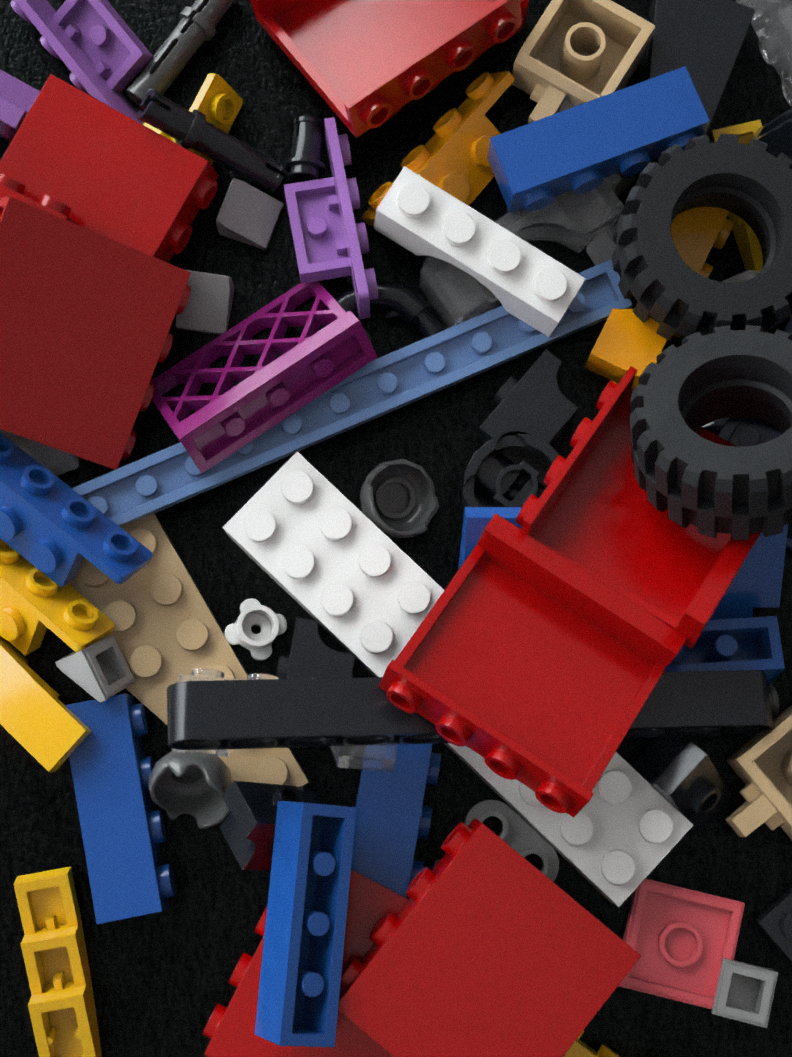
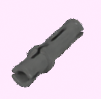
(195, 27)

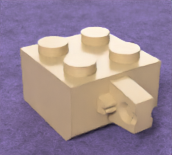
(580, 54)
(766, 770)

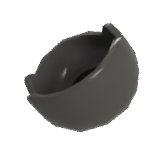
(399, 498)
(191, 786)

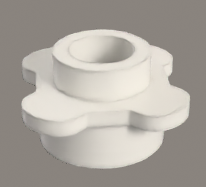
(256, 614)

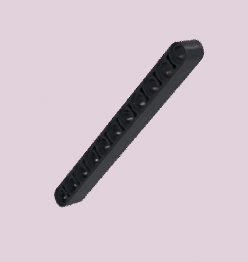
(360, 714)

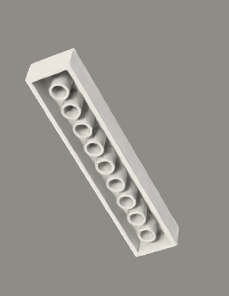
(373, 604)

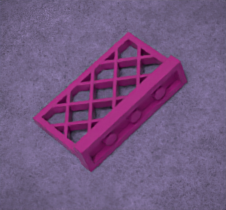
(271, 388)

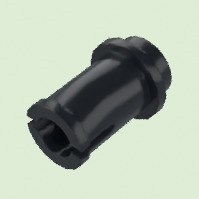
(306, 150)

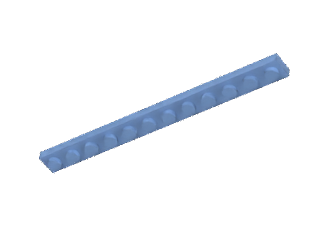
(365, 395)

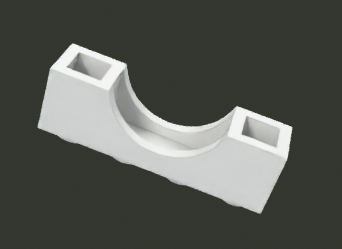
(443, 227)

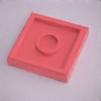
(680, 941)

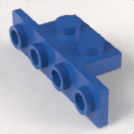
(57, 525)

